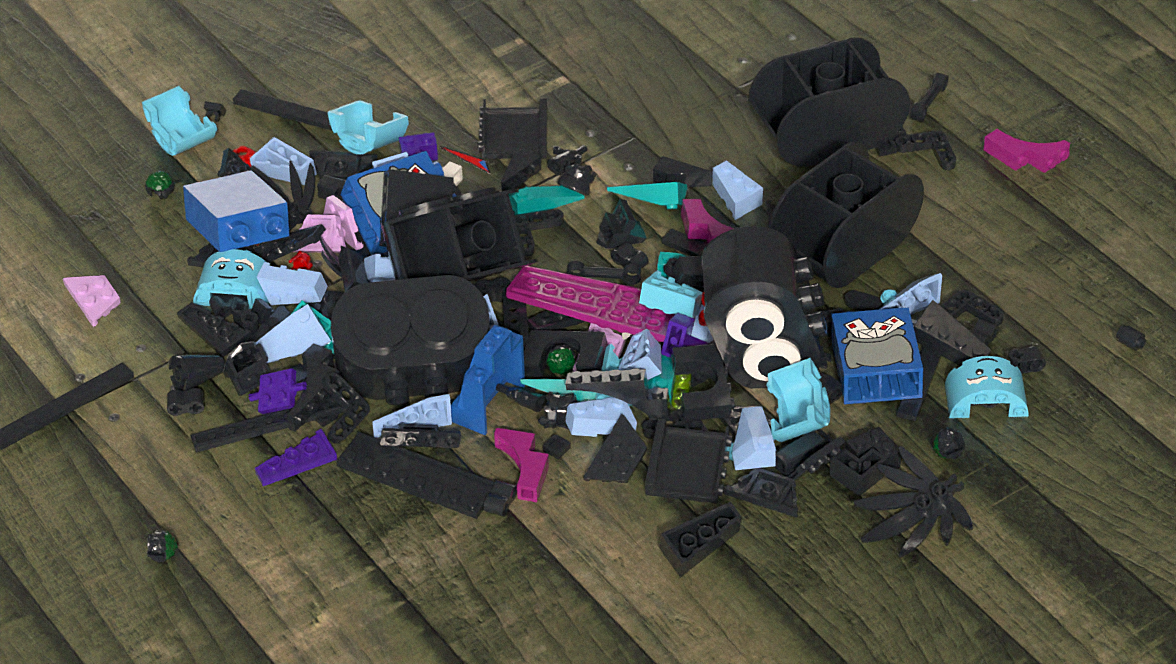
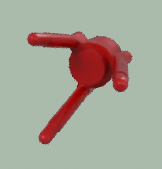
(301, 261)

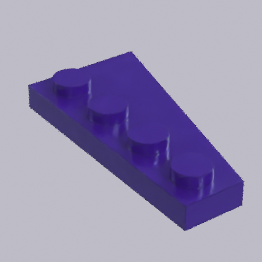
(303, 457)

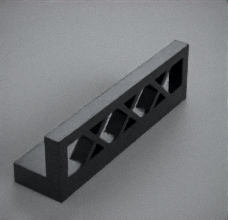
(520, 315)

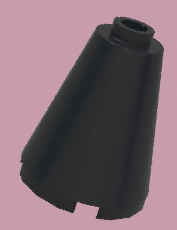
(194, 370)

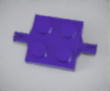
(277, 391)

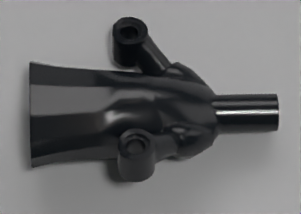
(558, 163)
(524, 397)

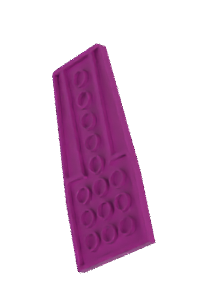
(588, 300)

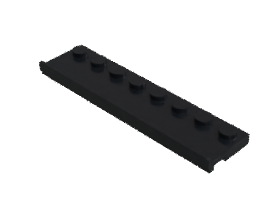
(416, 475)

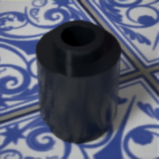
(1131, 337)

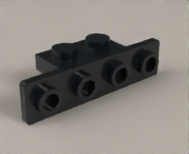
(420, 436)

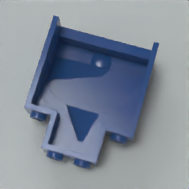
(495, 361)

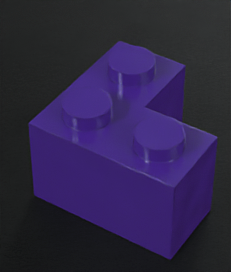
(419, 143)
(679, 334)

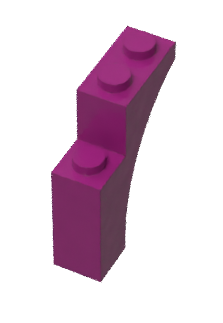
(1018, 153)
(699, 223)
(532, 464)

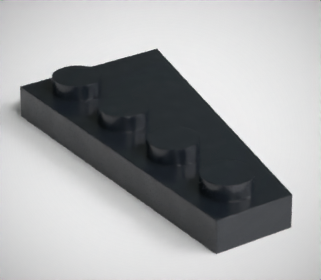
(295, 241)
(551, 321)
(213, 329)

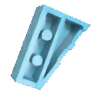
(669, 296)

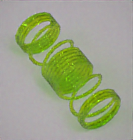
(681, 383)

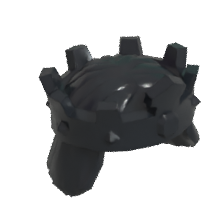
(577, 178)
(556, 410)

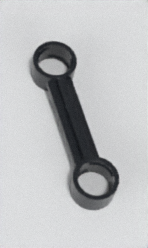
(938, 85)
(599, 272)

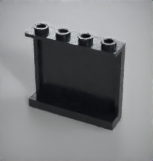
(511, 129)
(409, 189)
(687, 463)

